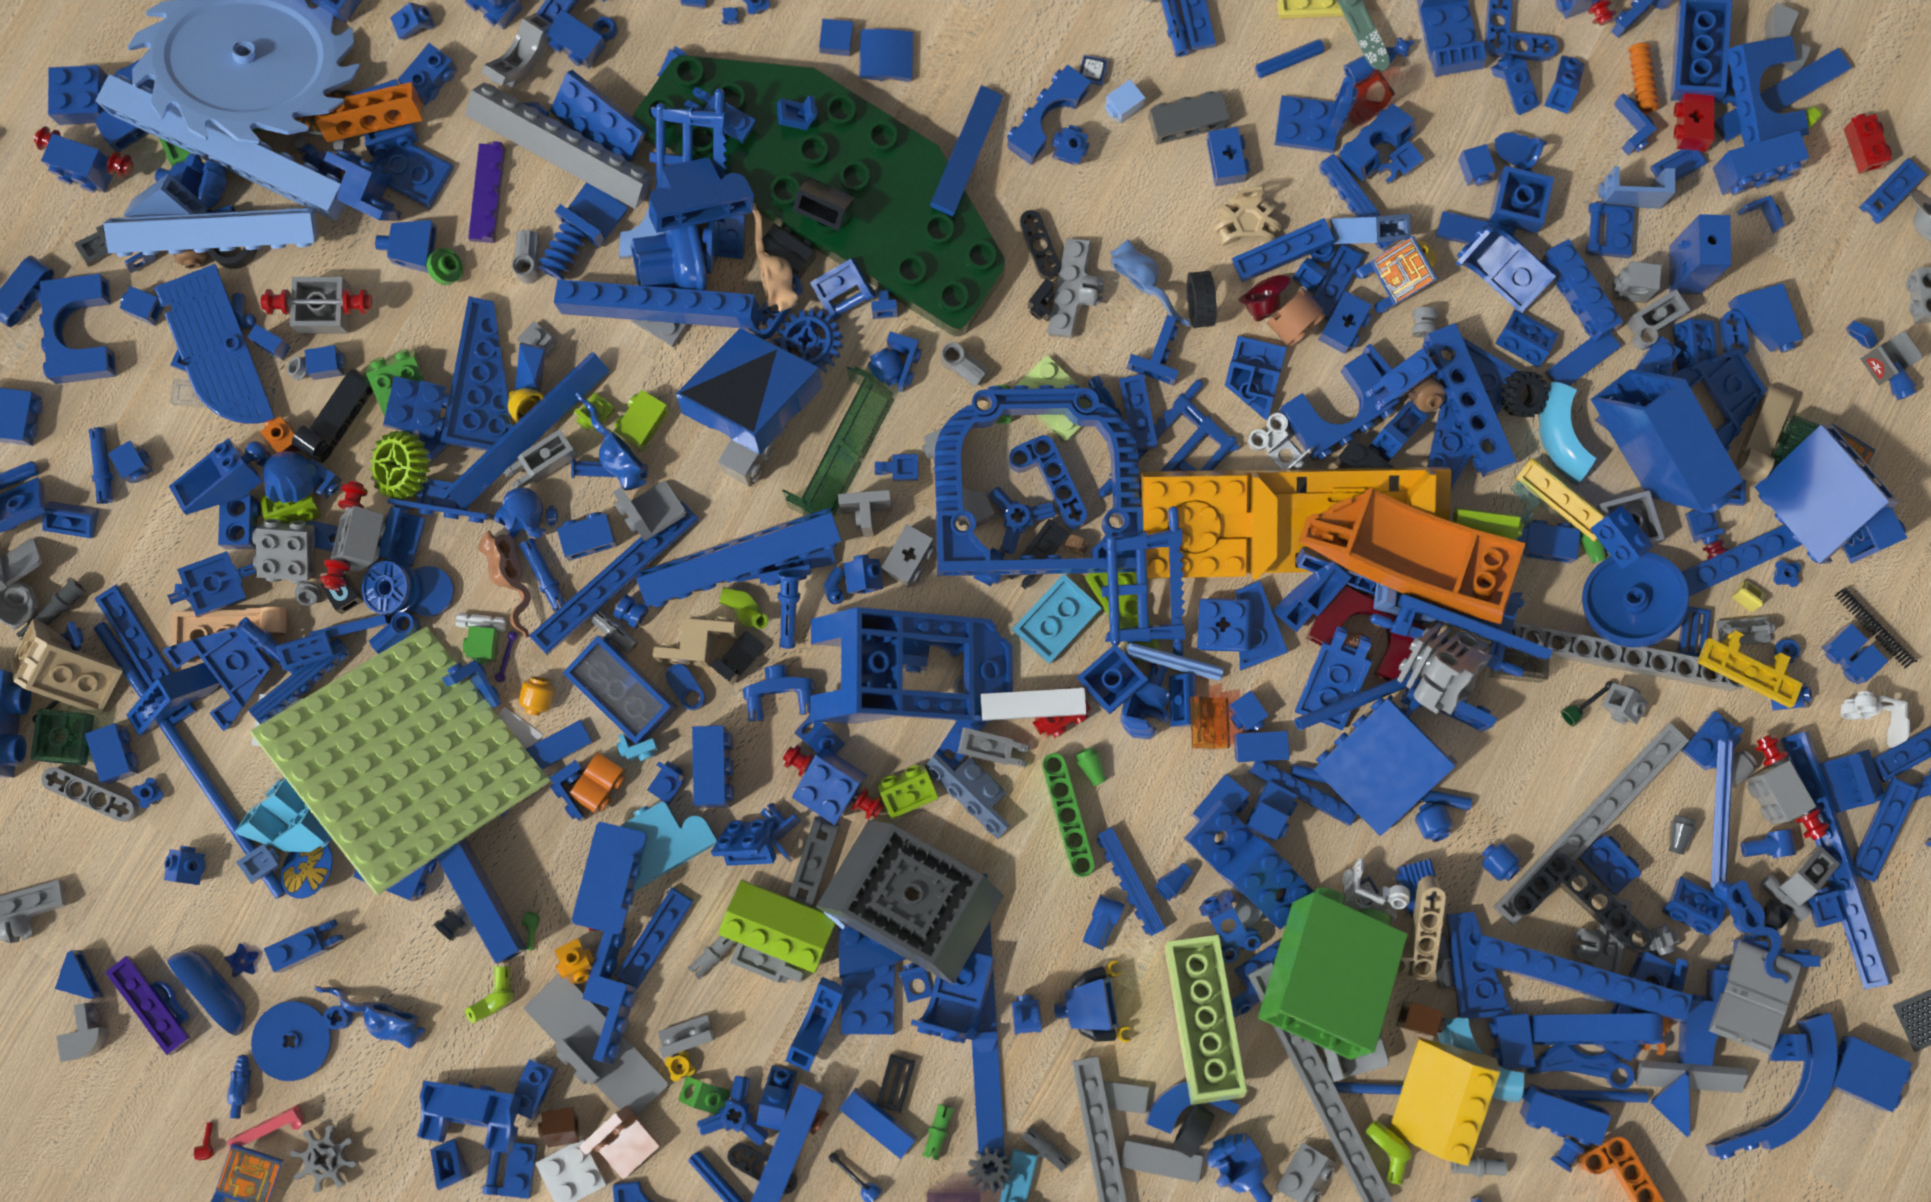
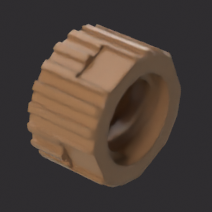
(1076, 545)

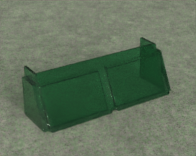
(847, 446)

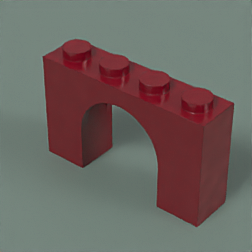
(1352, 603)

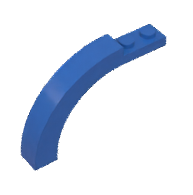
(1807, 1101)

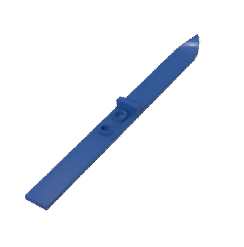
(986, 1068)

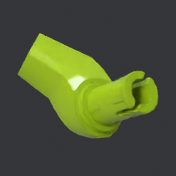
(745, 608)
(494, 1001)
(1394, 1147)

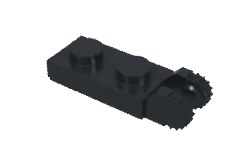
(1044, 544)

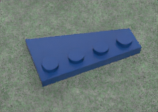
(1475, 985)

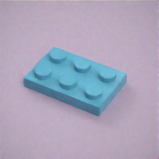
(1056, 619)

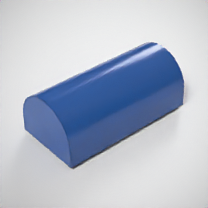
(1181, 689)

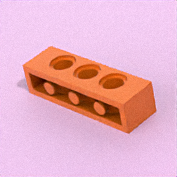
(372, 112)

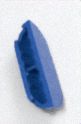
(209, 990)

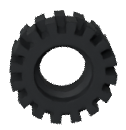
(1535, 397)

